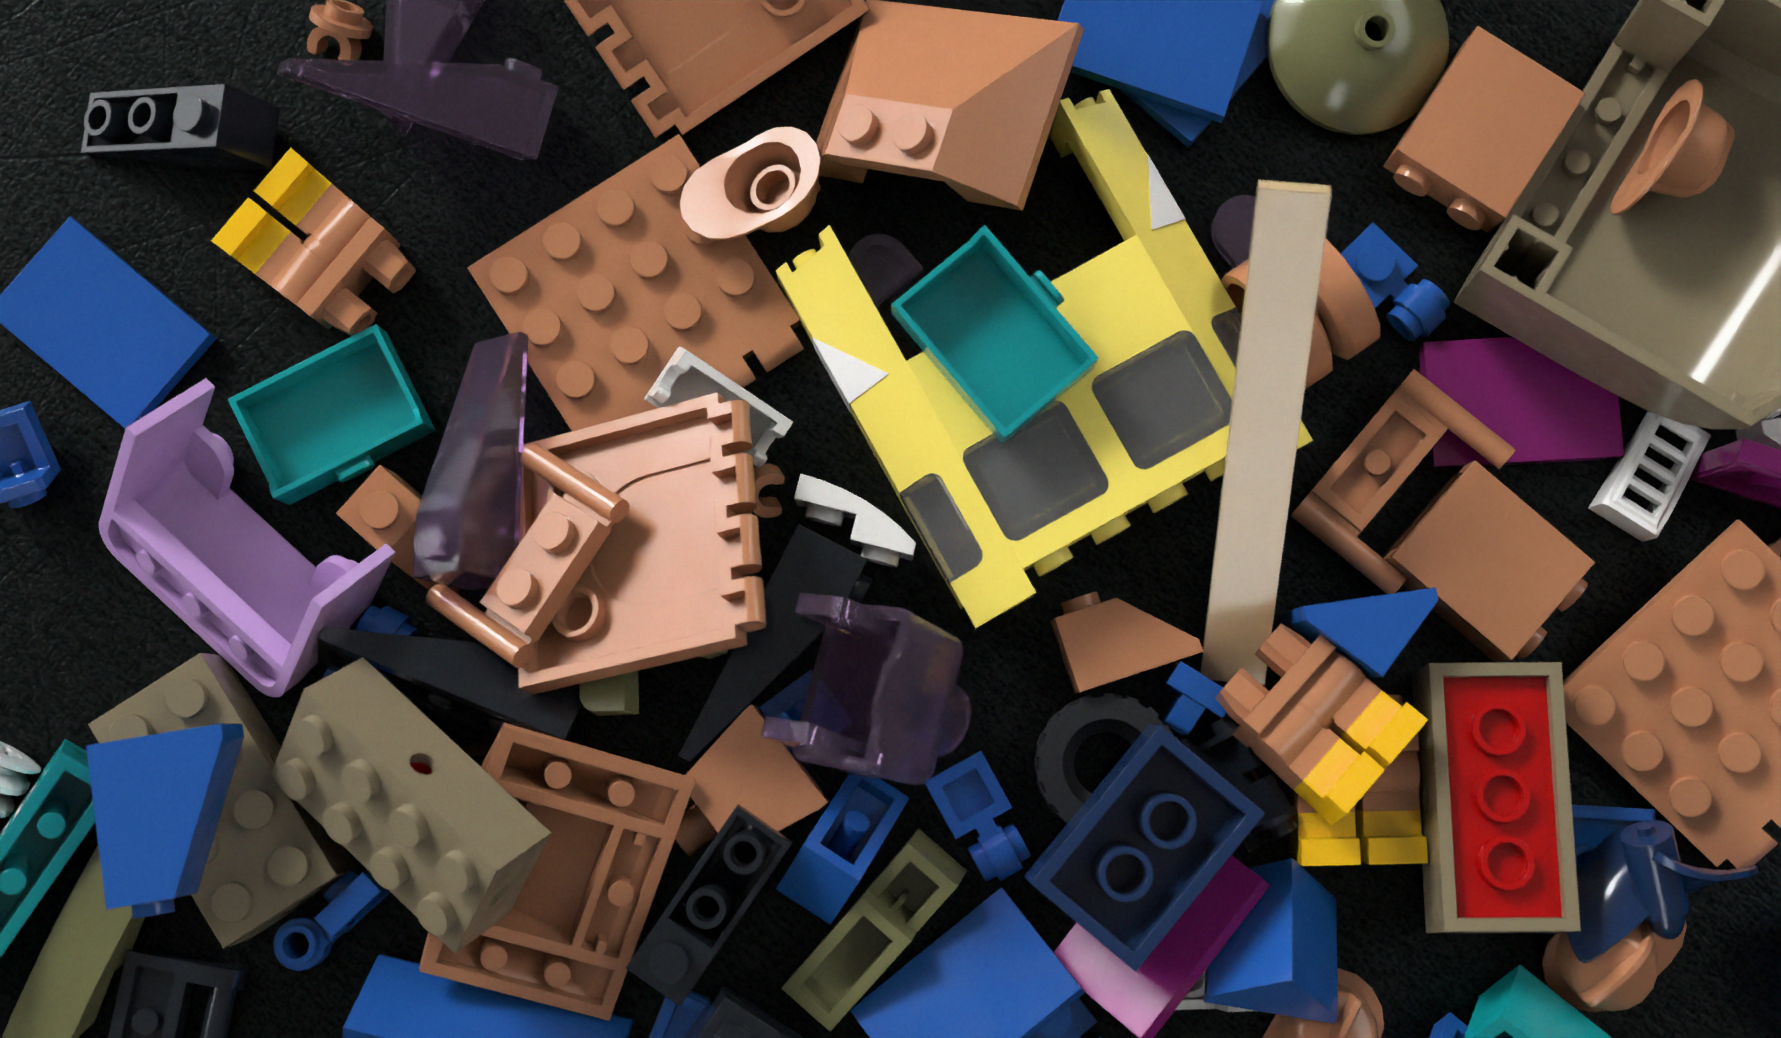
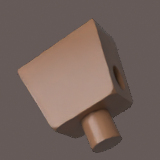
(750, 773)

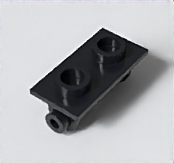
(1236, 764)

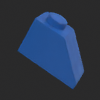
(842, 845)

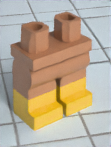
(333, 262)
(1320, 724)
(1379, 827)

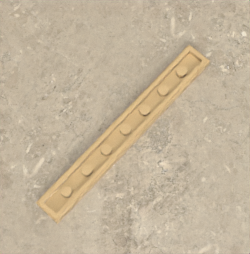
(1264, 424)

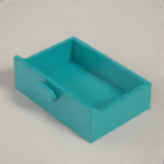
(995, 334)
(331, 415)

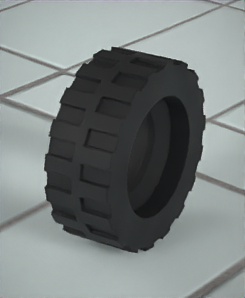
(1068, 731)

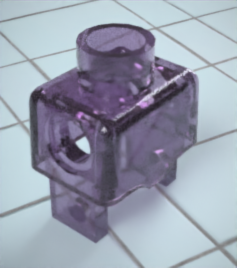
(878, 693)

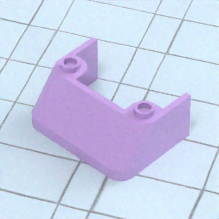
(219, 559)

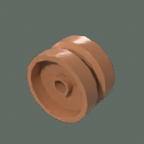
(1343, 314)

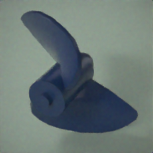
(1637, 879)

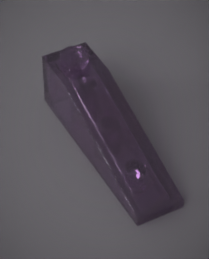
(477, 103)
(474, 489)

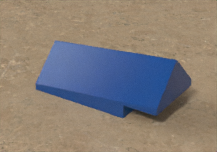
(415, 1004)

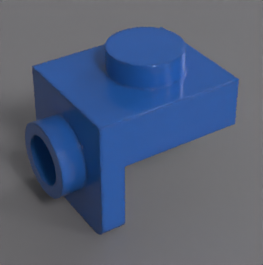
(25, 457)

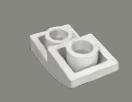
(873, 530)

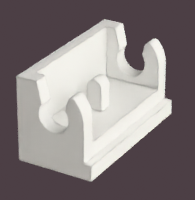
(690, 378)

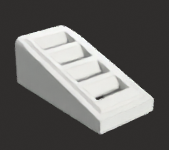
(1624, 513)

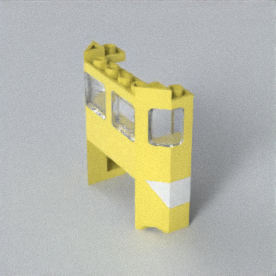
(1106, 446)

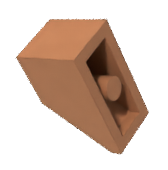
(384, 513)
(1115, 641)

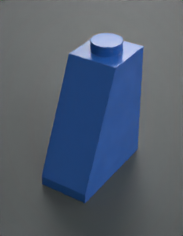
(159, 811)

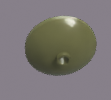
(1343, 76)

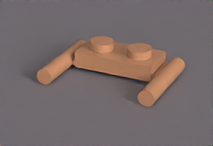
(1380, 463)
(542, 565)

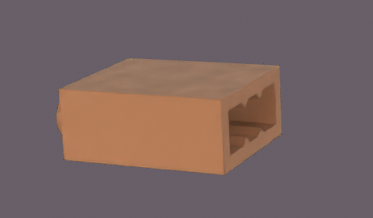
(1483, 131)
(1491, 563)

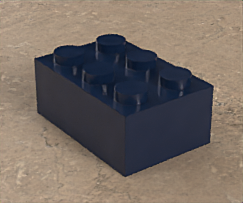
(1144, 845)

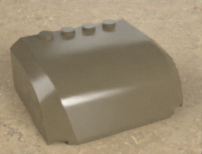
(1676, 292)

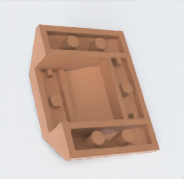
(948, 98)
(589, 886)

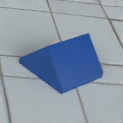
(1365, 629)
(1282, 951)

